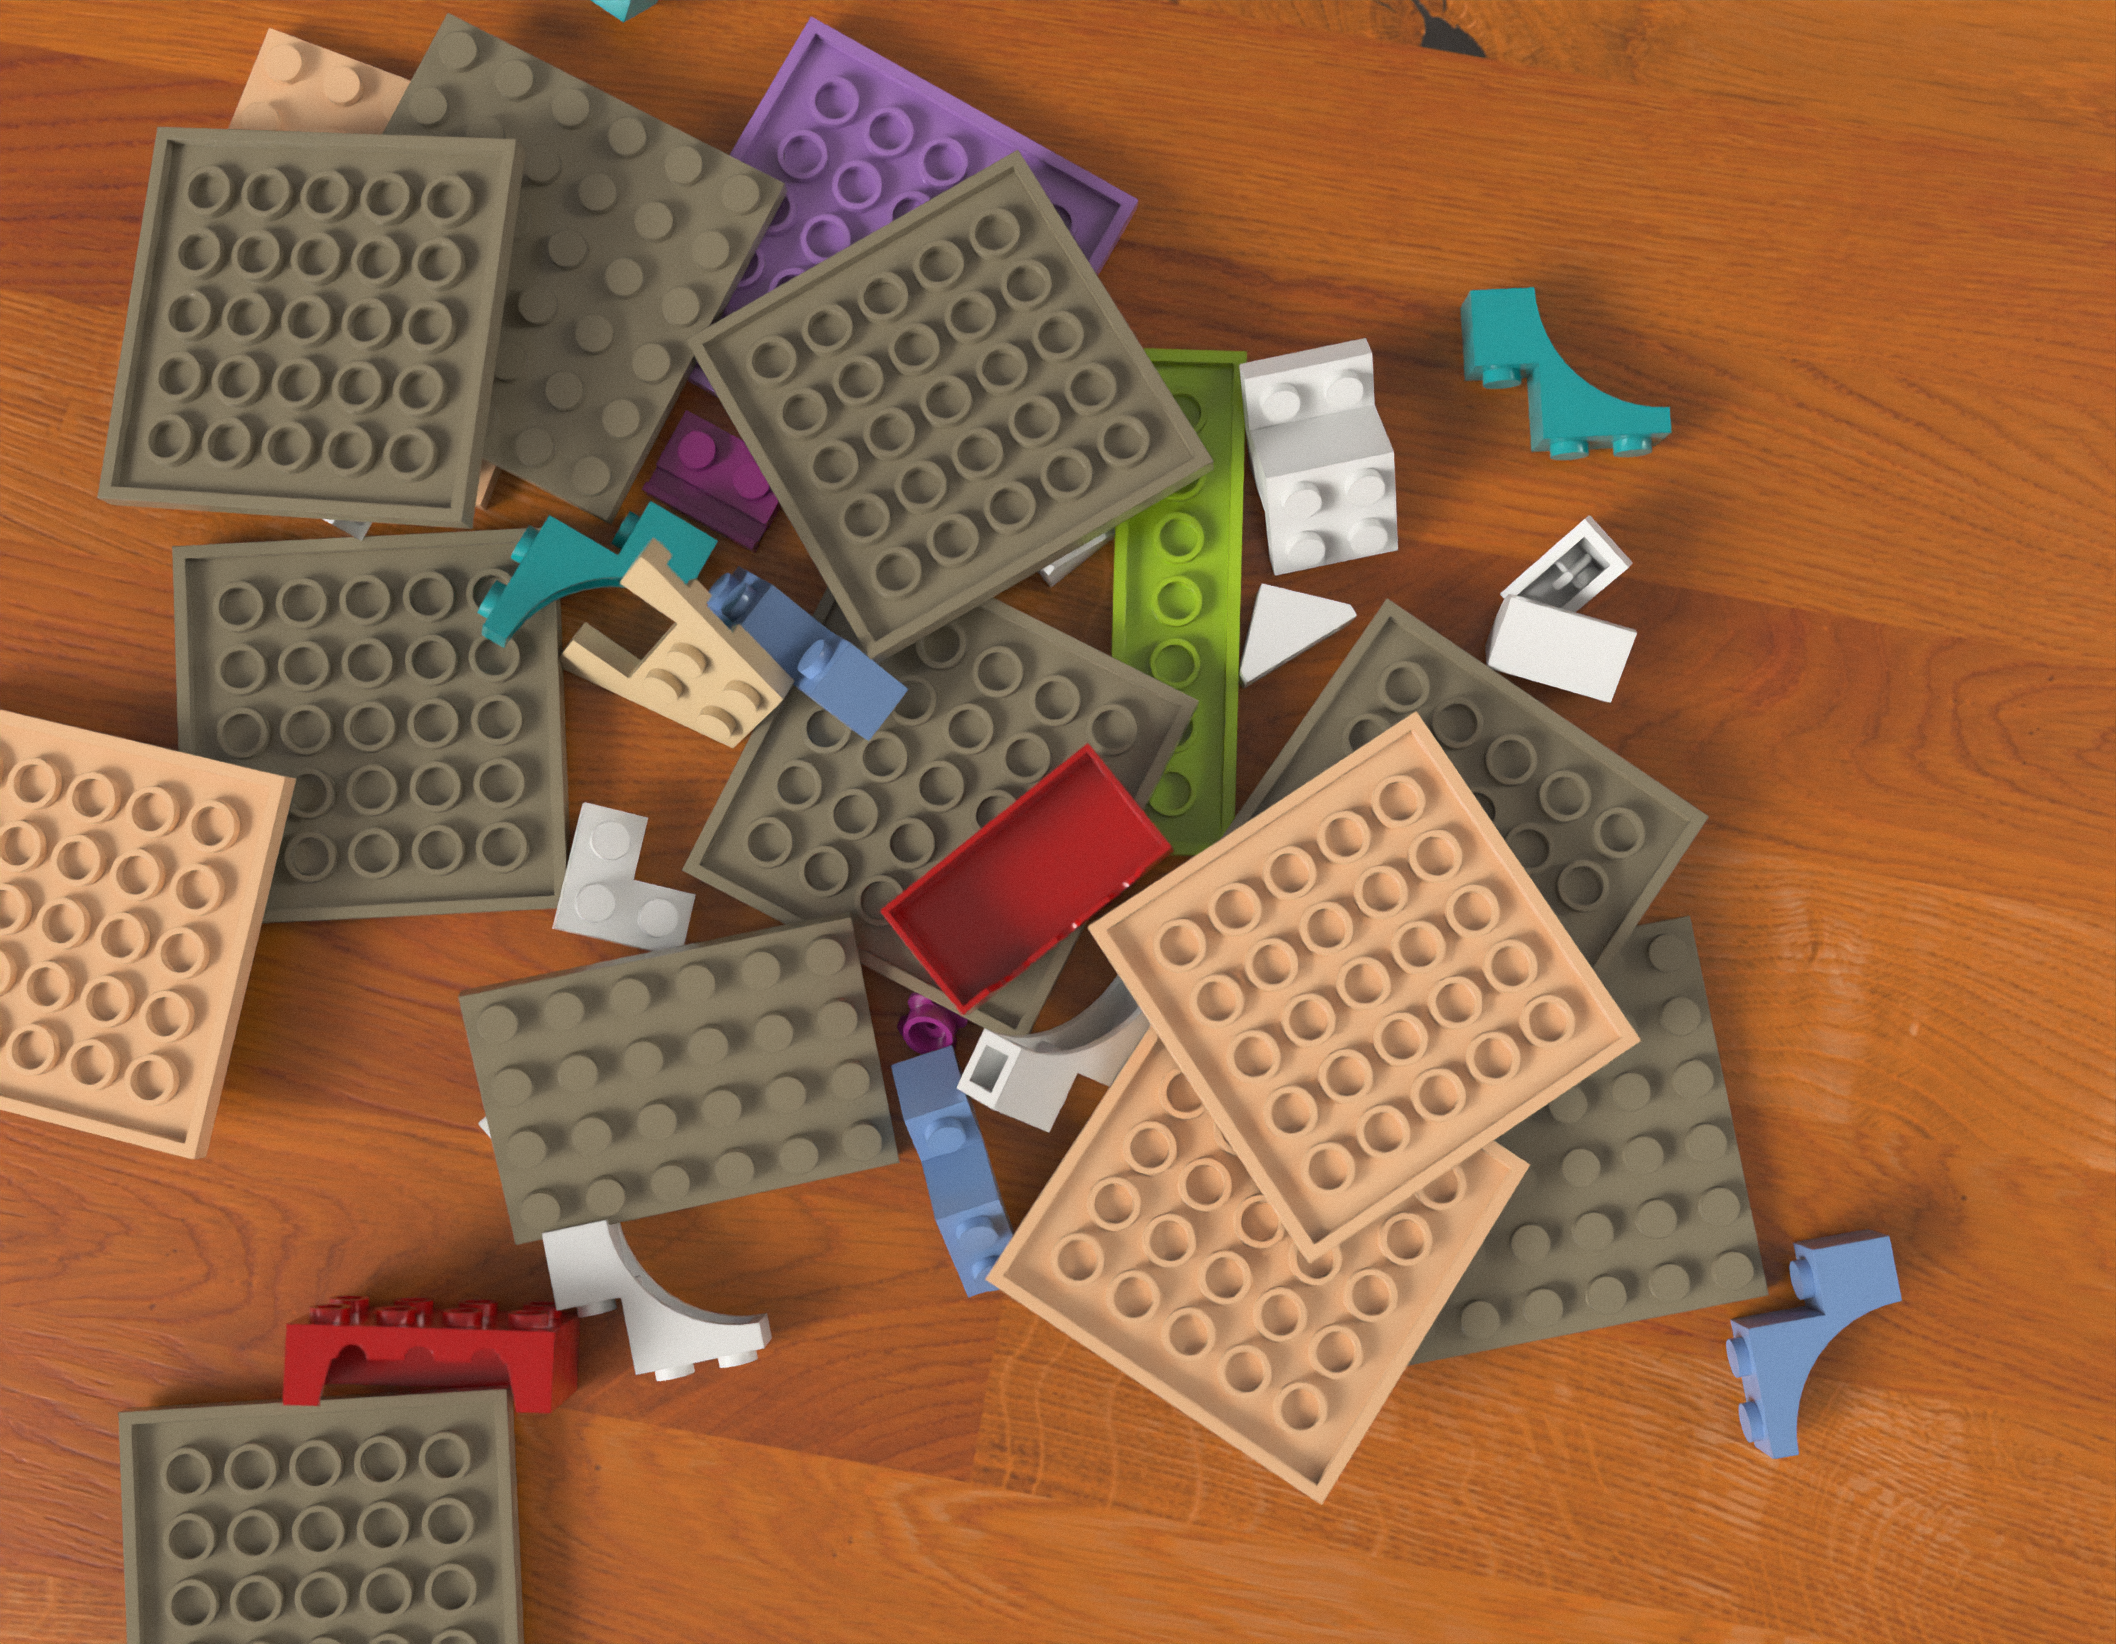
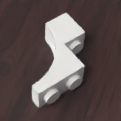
(1035, 1071)
(595, 1266)

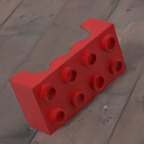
(1026, 880)
(434, 1348)

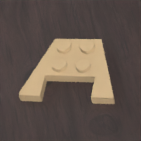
(697, 670)

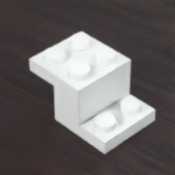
(1320, 456)

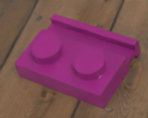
(714, 482)

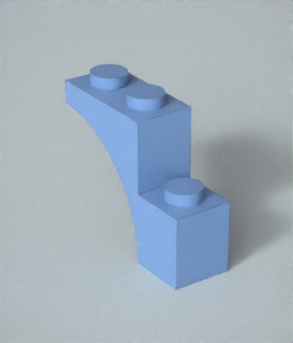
(815, 658)
(954, 1164)
(1776, 1350)

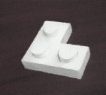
(600, 888)

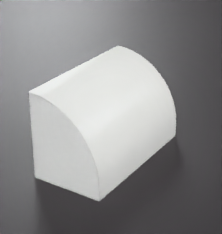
(1558, 647)

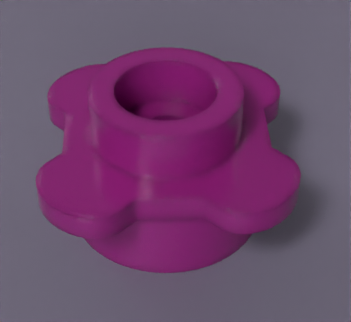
(929, 1025)

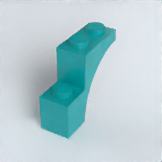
(1566, 414)
(564, 562)

